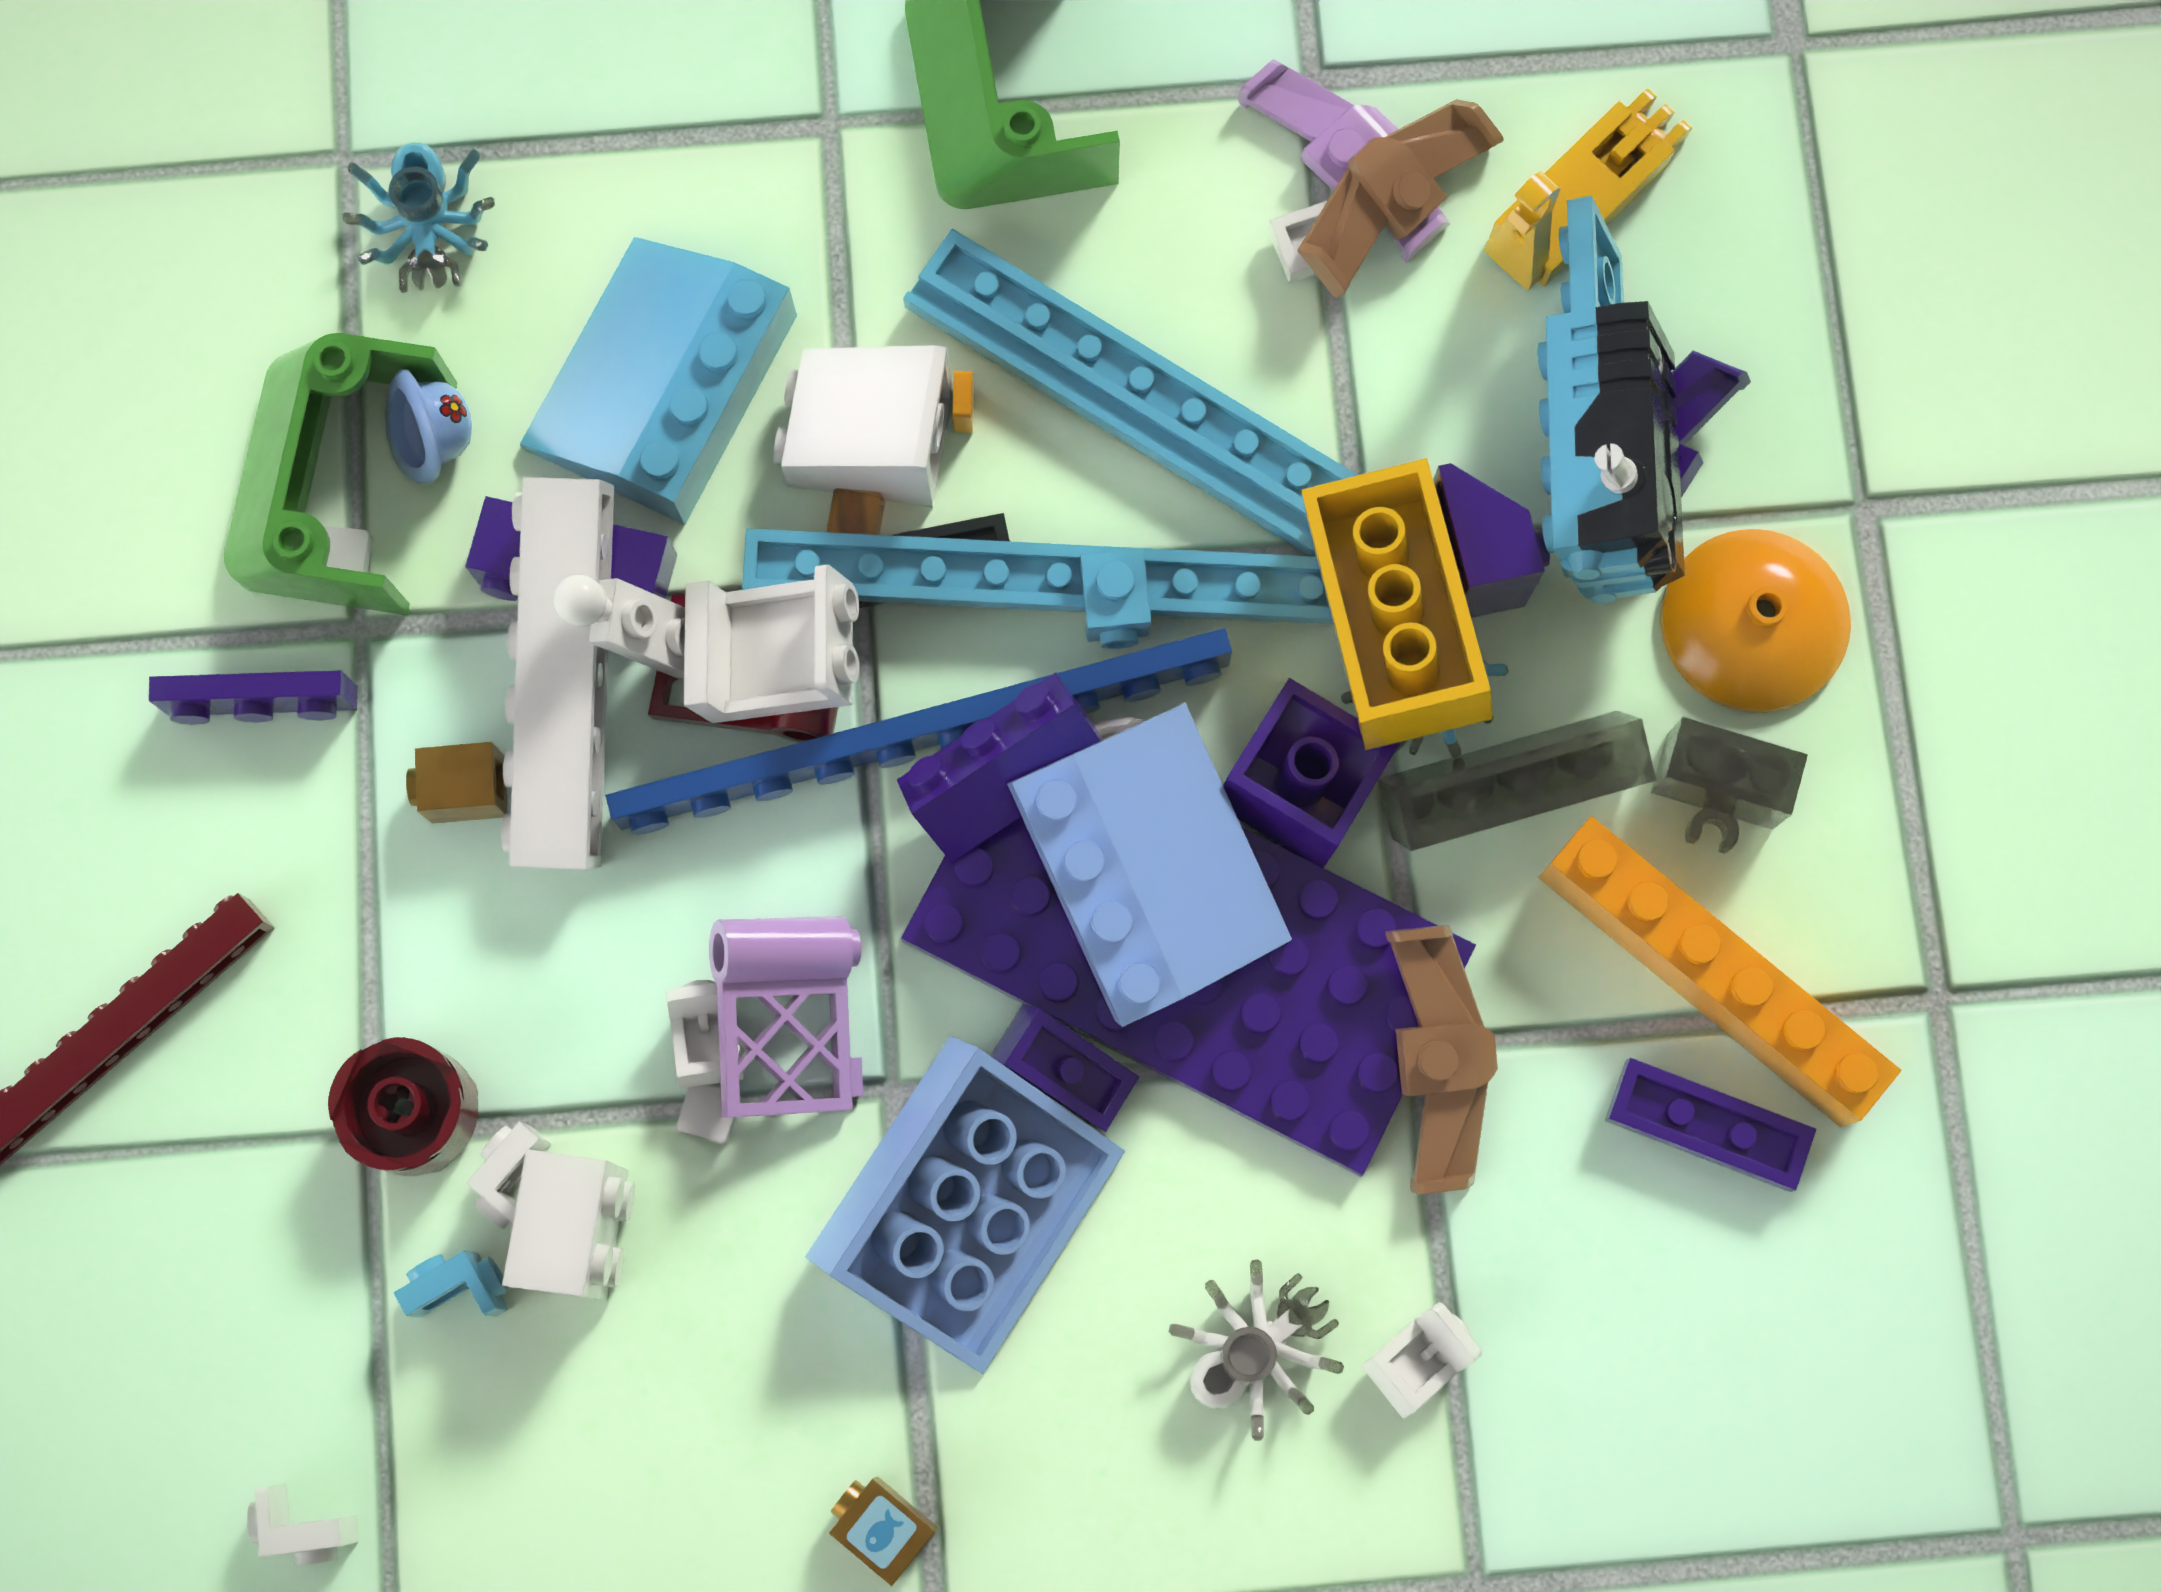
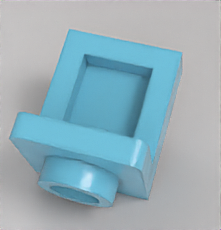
(1115, 597)
(440, 1281)

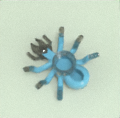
(421, 207)

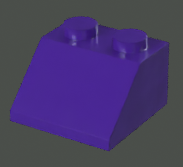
(1491, 541)
(1305, 774)

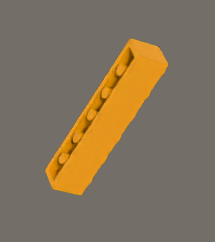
(1720, 974)

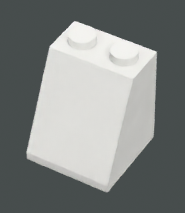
(867, 421)

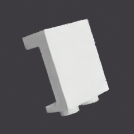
(770, 647)

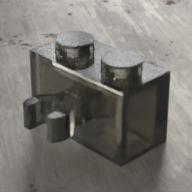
(1727, 778)

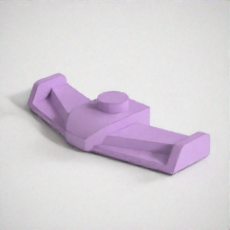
(1333, 128)

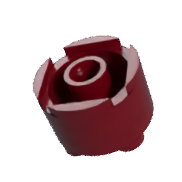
(408, 1069)

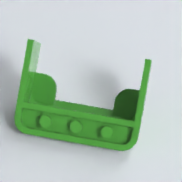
(983, 147)
(271, 538)

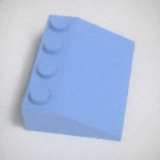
(1150, 864)
(965, 1203)

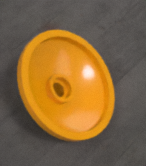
(1731, 648)

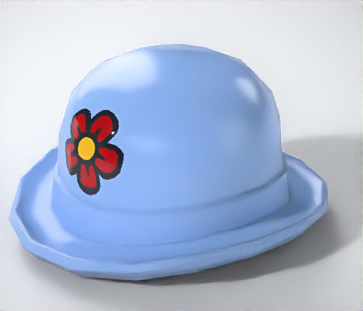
(425, 425)

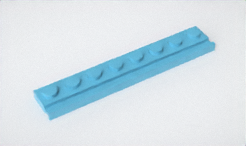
(1122, 386)

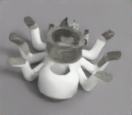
(1252, 1351)

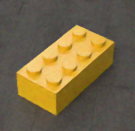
(1397, 604)

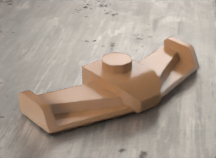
(1392, 187)
(1443, 1058)

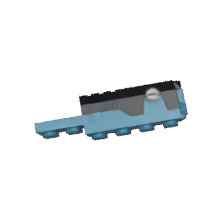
(1608, 426)

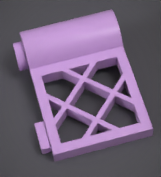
(793, 960)

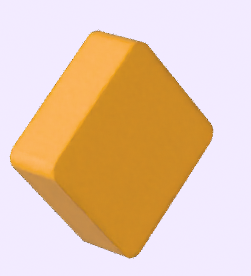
(963, 401)

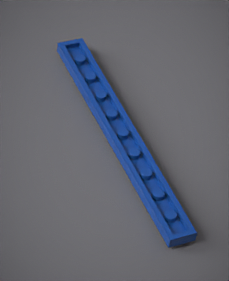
(897, 738)

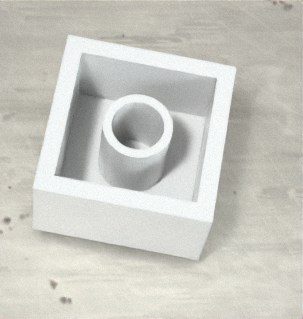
(568, 1225)

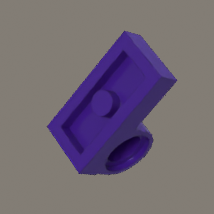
(1064, 1066)

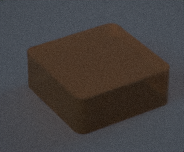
(856, 512)

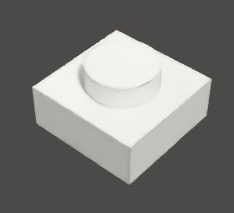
(1288, 234)

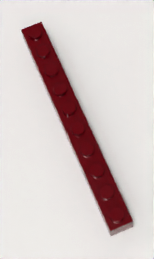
(128, 1020)

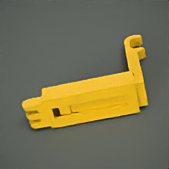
(1527, 233)

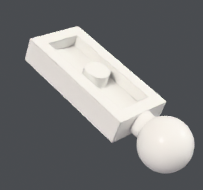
(625, 620)

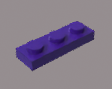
(253, 695)
(1710, 1125)

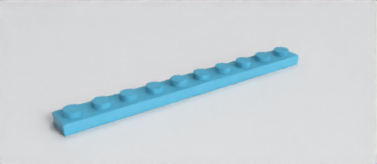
(1038, 575)

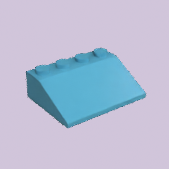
(662, 375)

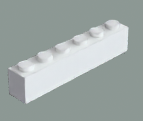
(558, 680)

